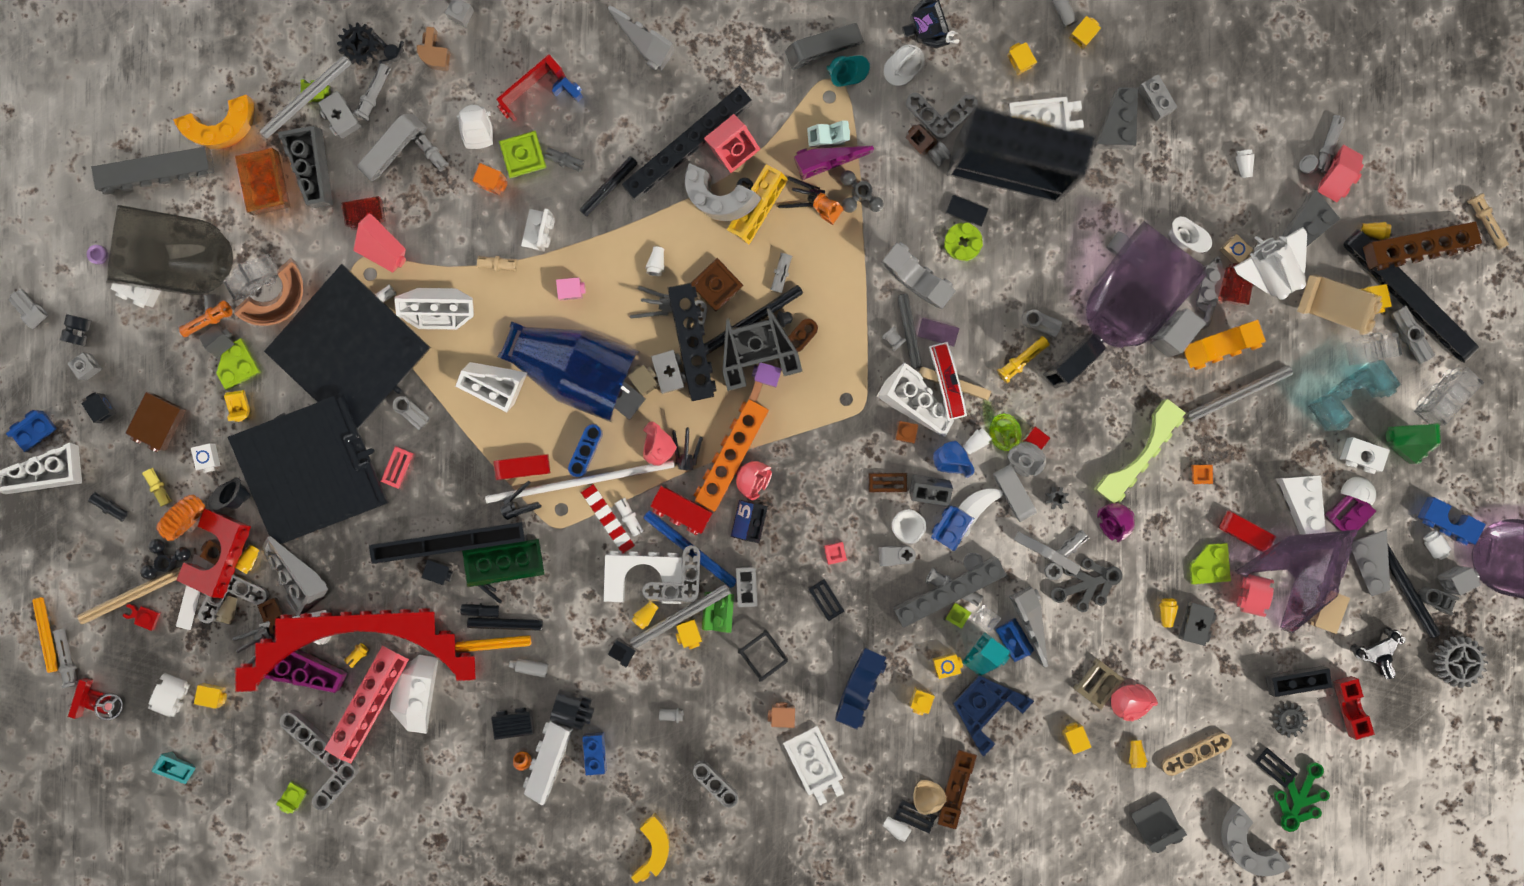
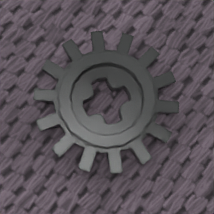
(1290, 712)

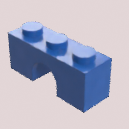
(1436, 513)

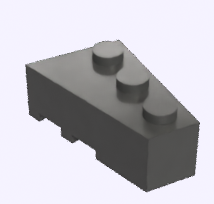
(1314, 216)

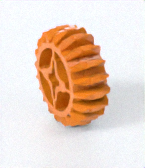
(180, 517)

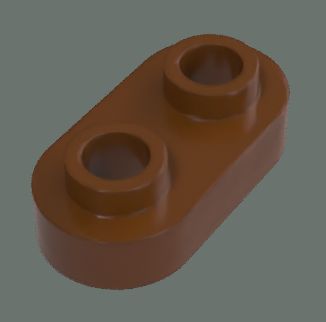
(801, 335)

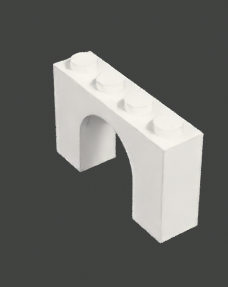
(618, 566)

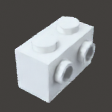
(141, 296)

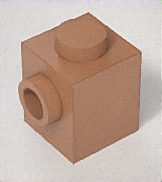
(782, 715)

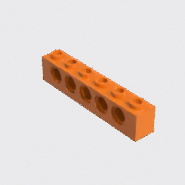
(712, 501)

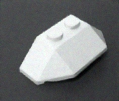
(435, 308)
(414, 693)

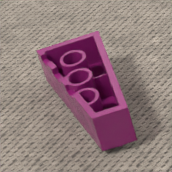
(308, 671)

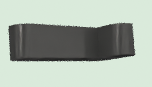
(823, 44)

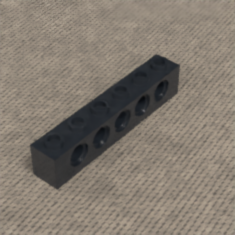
(676, 294)

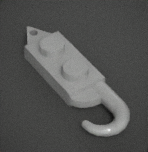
(1210, 290)

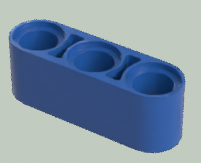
(578, 457)

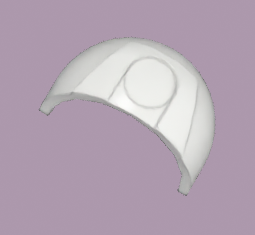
(1360, 488)
(908, 526)

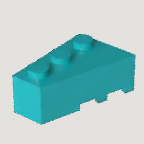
(986, 655)

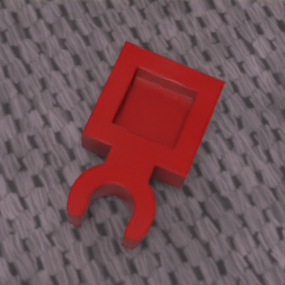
(144, 617)

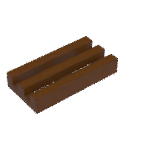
(871, 482)

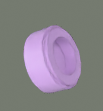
(97, 254)

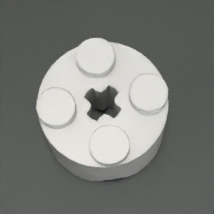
(167, 695)

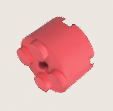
(1256, 595)

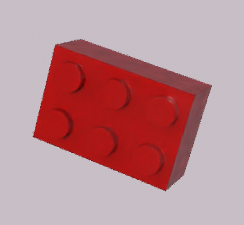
(681, 510)

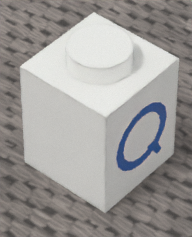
(205, 457)

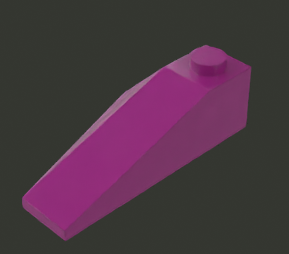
(820, 160)

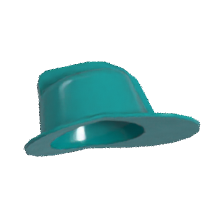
(848, 70)

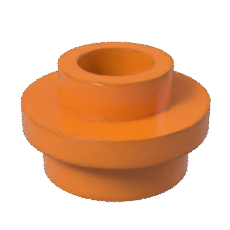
(522, 761)

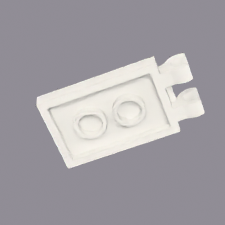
(1053, 111)
(814, 763)

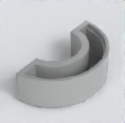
(721, 208)
(916, 278)
(1234, 839)

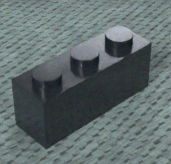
(1299, 681)

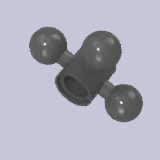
(850, 204)

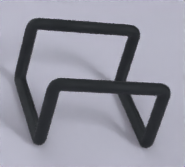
(741, 651)

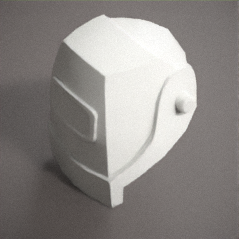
(475, 127)

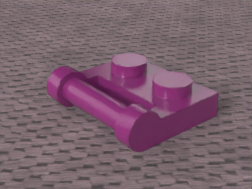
(1354, 517)

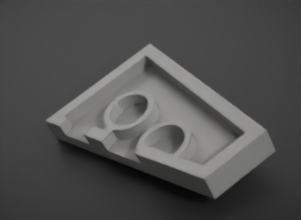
(1373, 561)

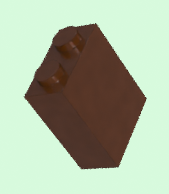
(155, 422)

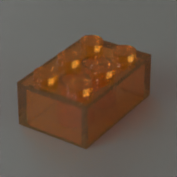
(262, 181)

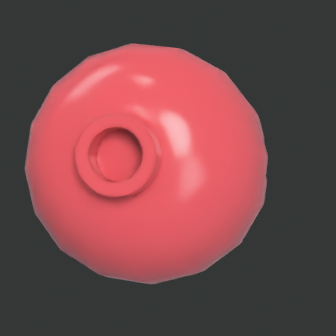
(752, 478)

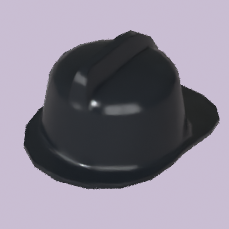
(229, 495)

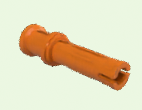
(217, 312)

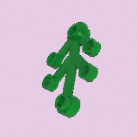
(1300, 799)

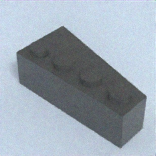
(309, 163)

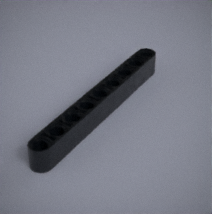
(1416, 300)

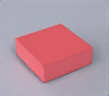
(835, 553)

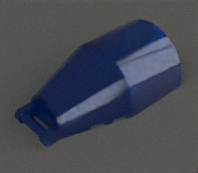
(572, 365)

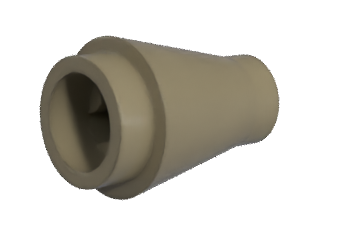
(227, 611)

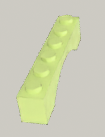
(1164, 420)

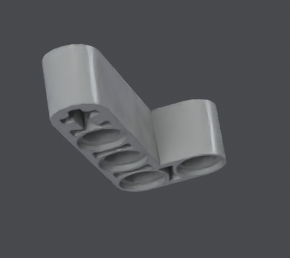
(399, 134)

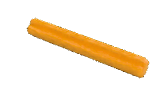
(45, 634)
(496, 643)

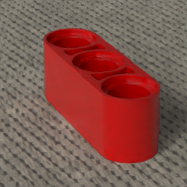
(521, 467)
(1247, 532)

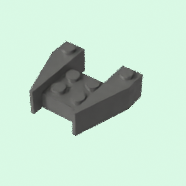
(754, 345)

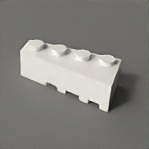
(49, 470)

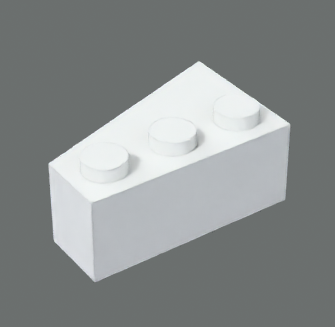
(1305, 502)

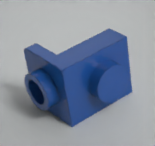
(572, 88)

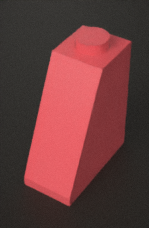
(378, 244)

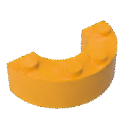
(224, 134)
(1224, 343)

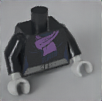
(929, 25)

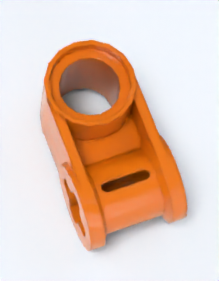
(827, 208)

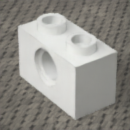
(1375, 455)

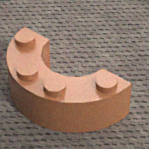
(280, 307)

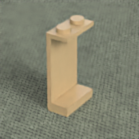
(1340, 303)

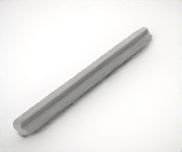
(305, 96)
(1239, 393)
(680, 616)

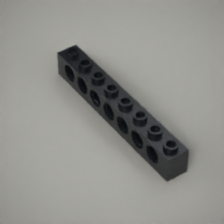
(685, 144)

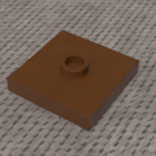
(716, 284)

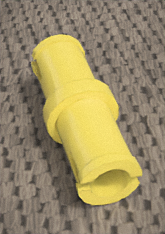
(156, 487)

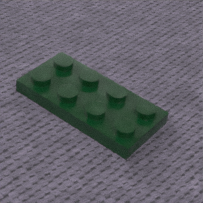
(503, 563)

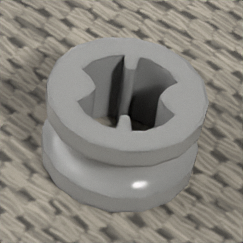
(1057, 575)

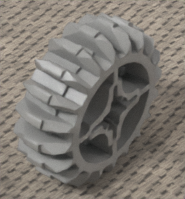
(1462, 677)

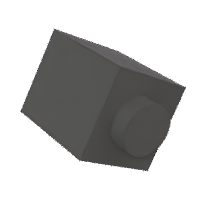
(217, 340)

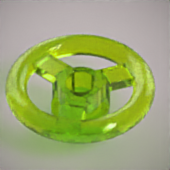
(1007, 432)

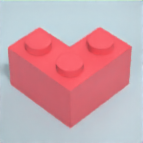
(1343, 172)

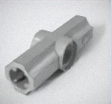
(1419, 345)

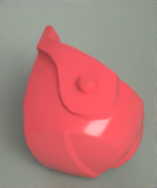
(658, 445)
(1132, 702)

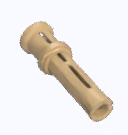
(1501, 241)

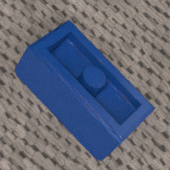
(1015, 640)

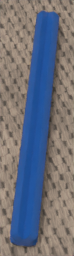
(681, 542)

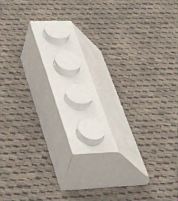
(548, 761)

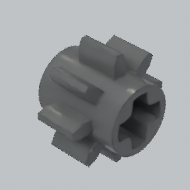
(1062, 500)

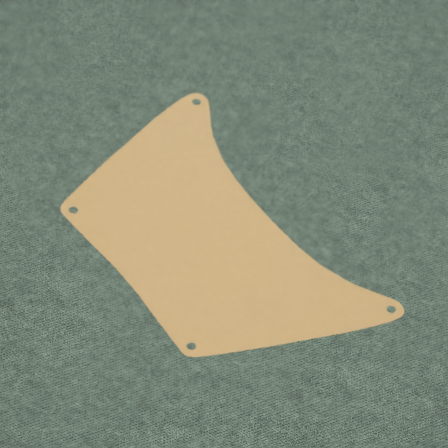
(824, 263)

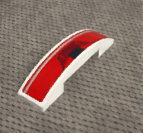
(948, 381)

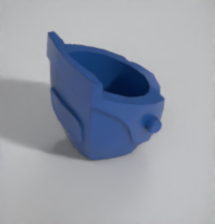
(953, 459)

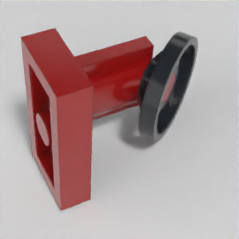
(93, 700)

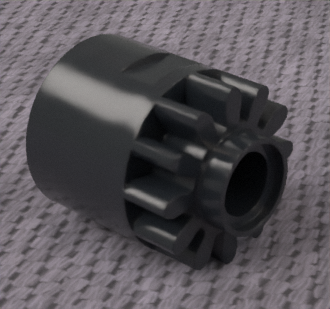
(572, 710)

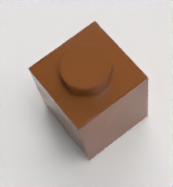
(906, 432)

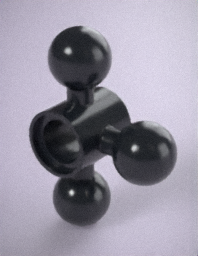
(157, 546)

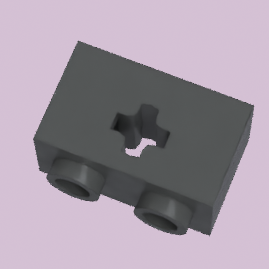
(931, 490)
(1193, 633)

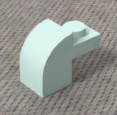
(828, 135)

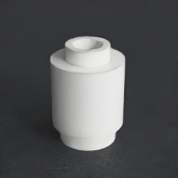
(1437, 545)

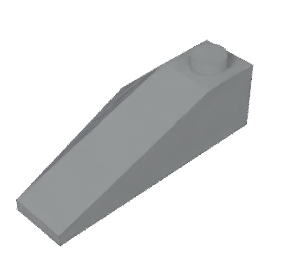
(650, 44)
(300, 581)
(1029, 611)

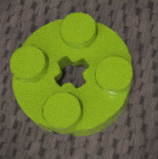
(953, 237)

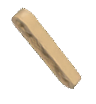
(966, 387)
(1195, 751)

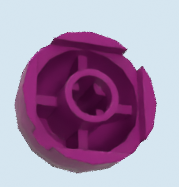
(1117, 521)

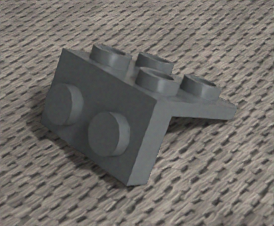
(1158, 825)

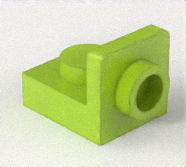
(292, 798)

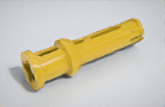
(1016, 364)

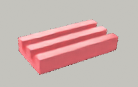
(399, 481)

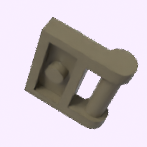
(1103, 688)

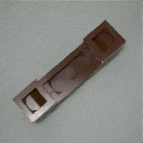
(956, 788)

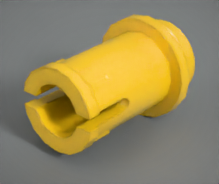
(358, 653)

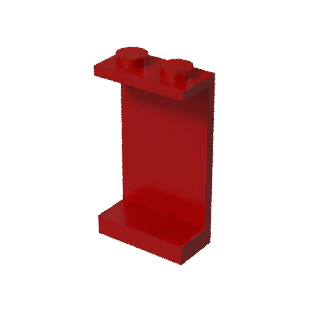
(525, 82)

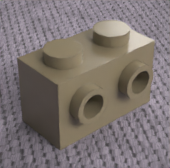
(643, 379)

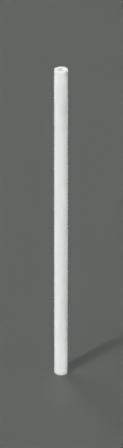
(581, 481)

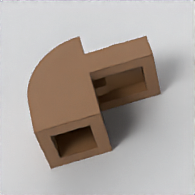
(434, 57)

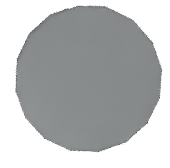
(1027, 459)

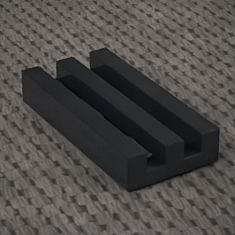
(835, 613)
(1288, 768)
(900, 809)

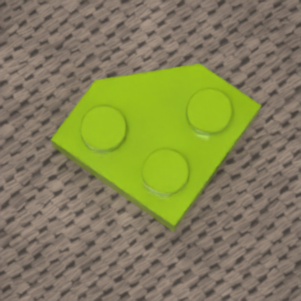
(236, 365)
(1211, 565)

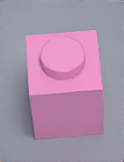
(570, 289)

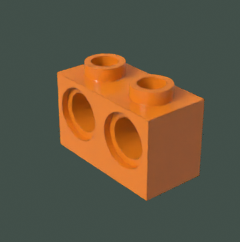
(490, 179)

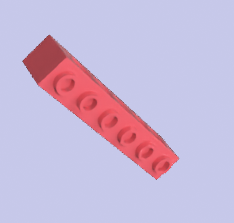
(366, 704)

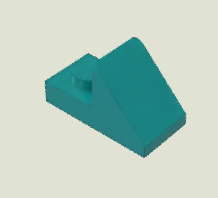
(173, 768)

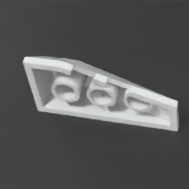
(912, 397)

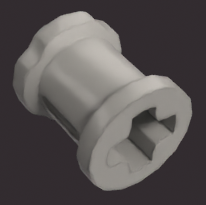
(894, 338)

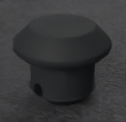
(784, 318)

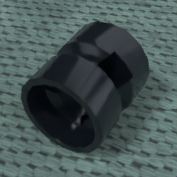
(78, 323)

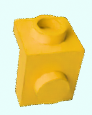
(237, 405)

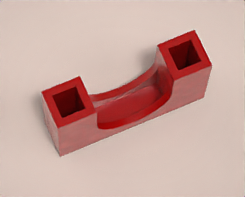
(232, 538)

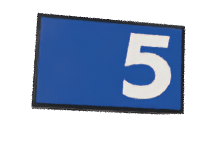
(749, 521)

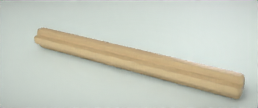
(129, 596)

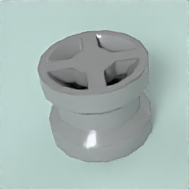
(939, 154)

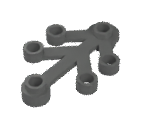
(1089, 584)

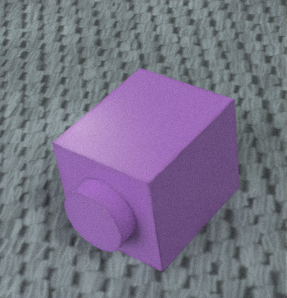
(766, 374)

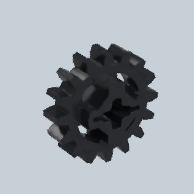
(349, 43)

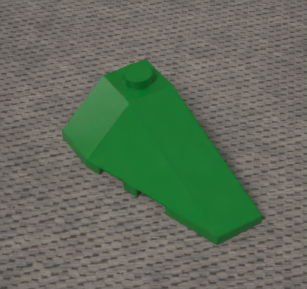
(1414, 441)

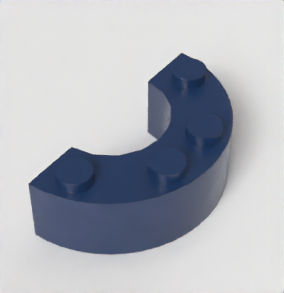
(858, 688)

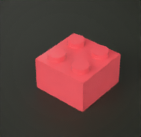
(732, 143)

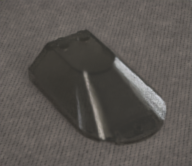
(167, 252)

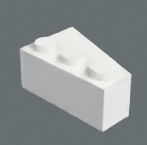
(492, 384)

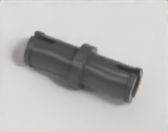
(564, 159)

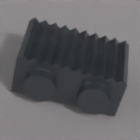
(512, 724)

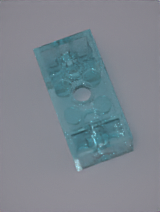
(1373, 376)

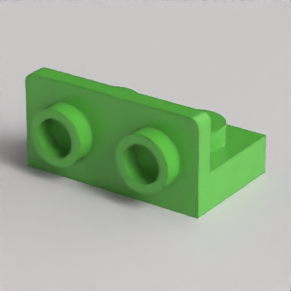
(719, 615)

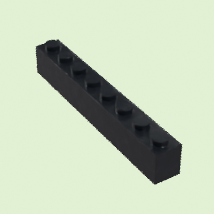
(448, 542)

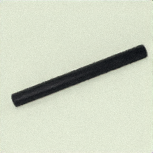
(758, 315)
(1412, 595)

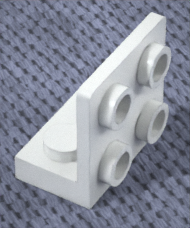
(538, 229)

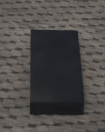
(967, 211)

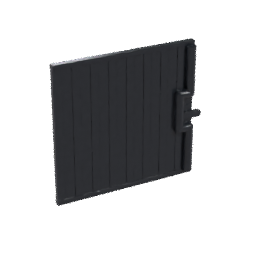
(348, 345)
(308, 469)

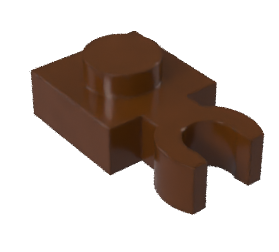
(269, 612)

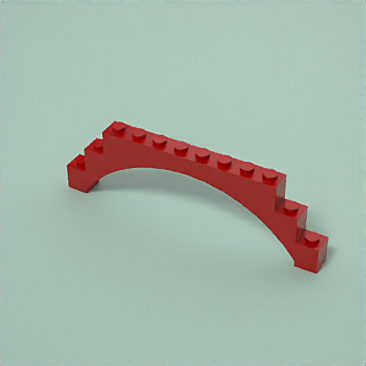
(297, 632)

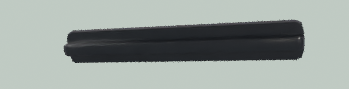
(608, 186)
(507, 624)

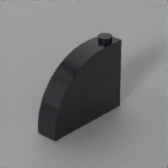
(1075, 361)

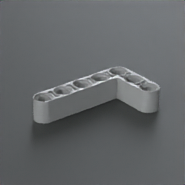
(309, 743)

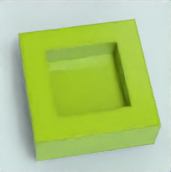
(958, 615)

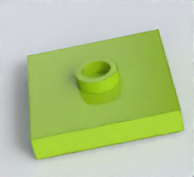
(522, 154)

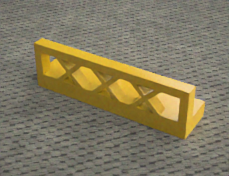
(768, 187)

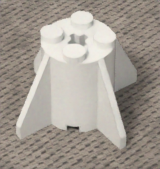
(1277, 264)

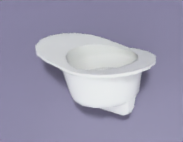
(904, 65)
(1190, 235)

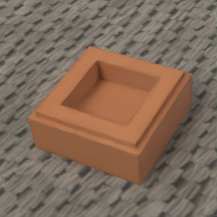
(756, 391)

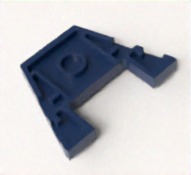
(981, 702)

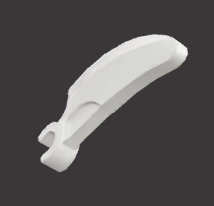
(978, 502)

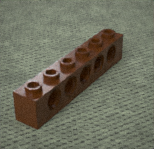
(1467, 235)

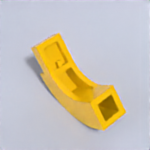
(658, 836)

